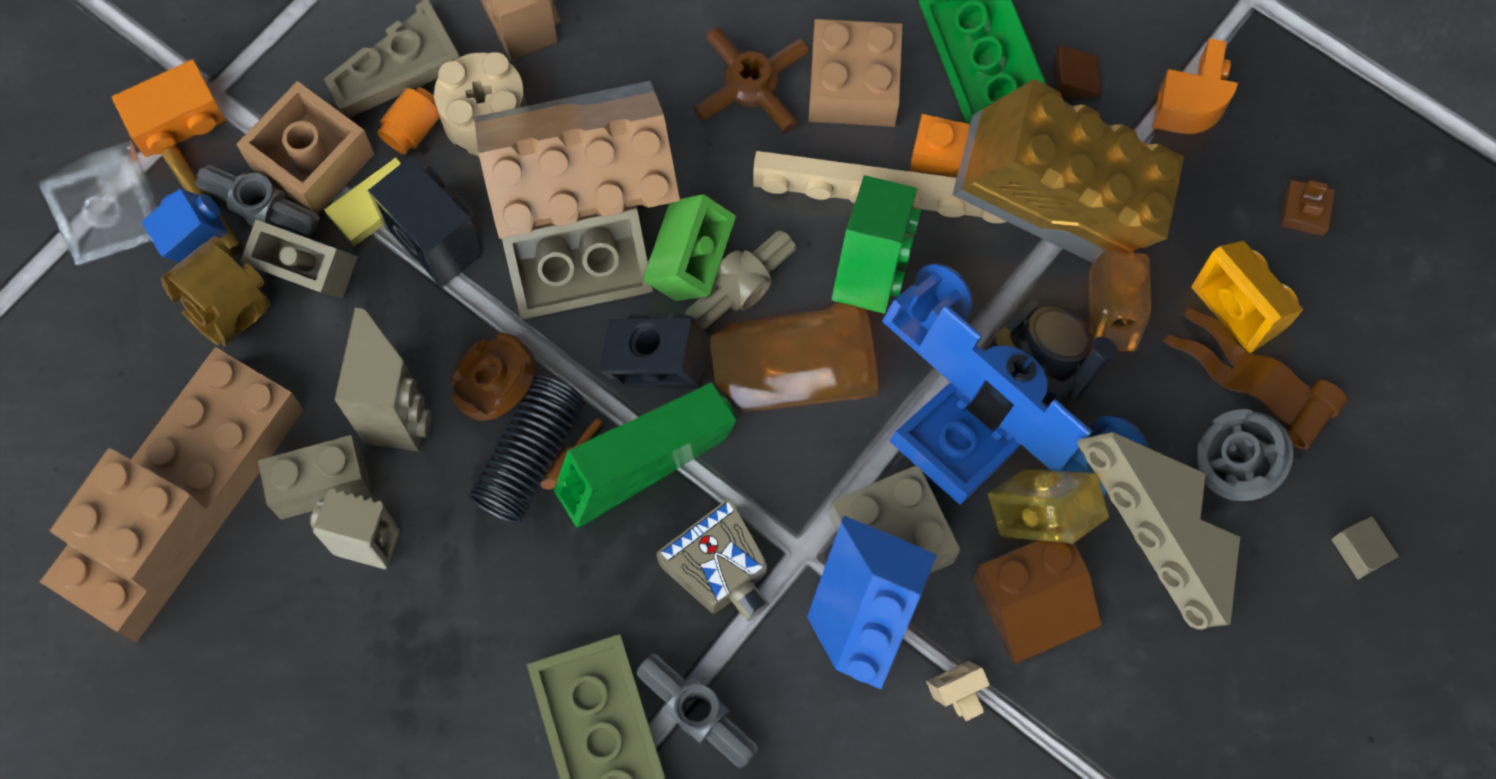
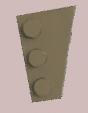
(401, 60)

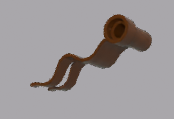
(1267, 380)

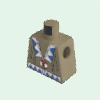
(718, 562)

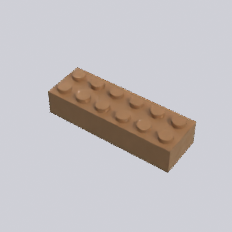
(207, 449)

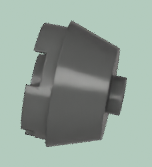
(1245, 455)

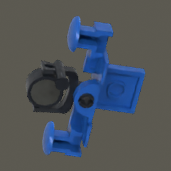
(1050, 349)

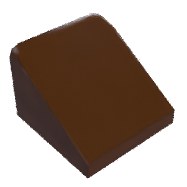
(1076, 73)

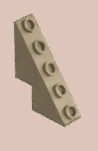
(1163, 511)

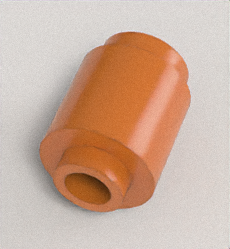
(409, 120)

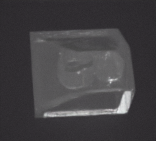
(101, 202)

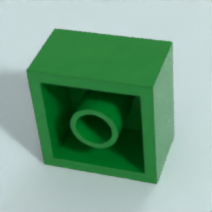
(876, 244)

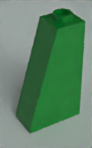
(641, 453)

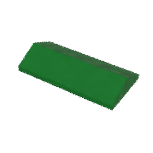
(981, 49)

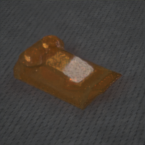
(796, 359)

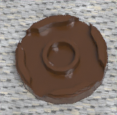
(492, 377)

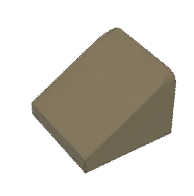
(1364, 547)

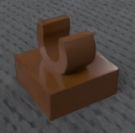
(1307, 207)

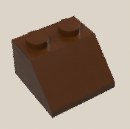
(1038, 597)

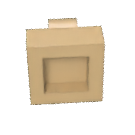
(959, 688)

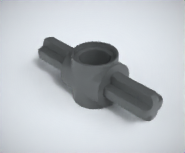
(242, 190)
(715, 728)

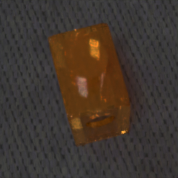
(1120, 291)

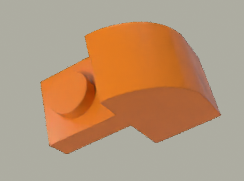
(1195, 101)

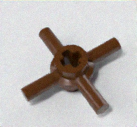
(751, 79)

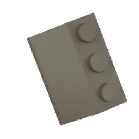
(577, 263)
(379, 391)

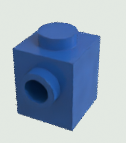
(183, 224)

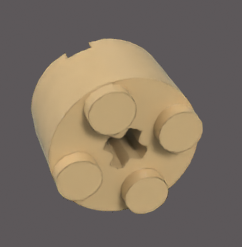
(472, 88)

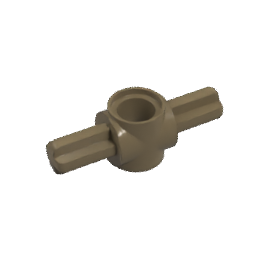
(742, 279)

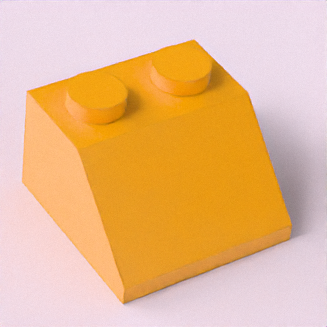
(1246, 295)

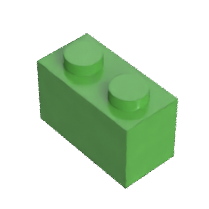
(689, 248)

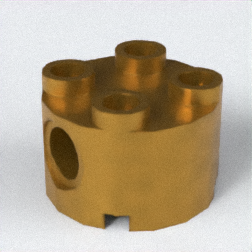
(216, 292)

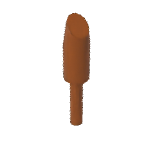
(554, 470)

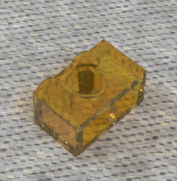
(1048, 505)

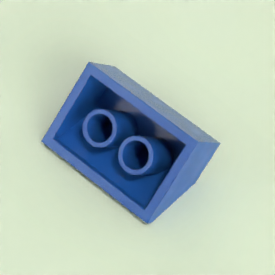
(867, 599)

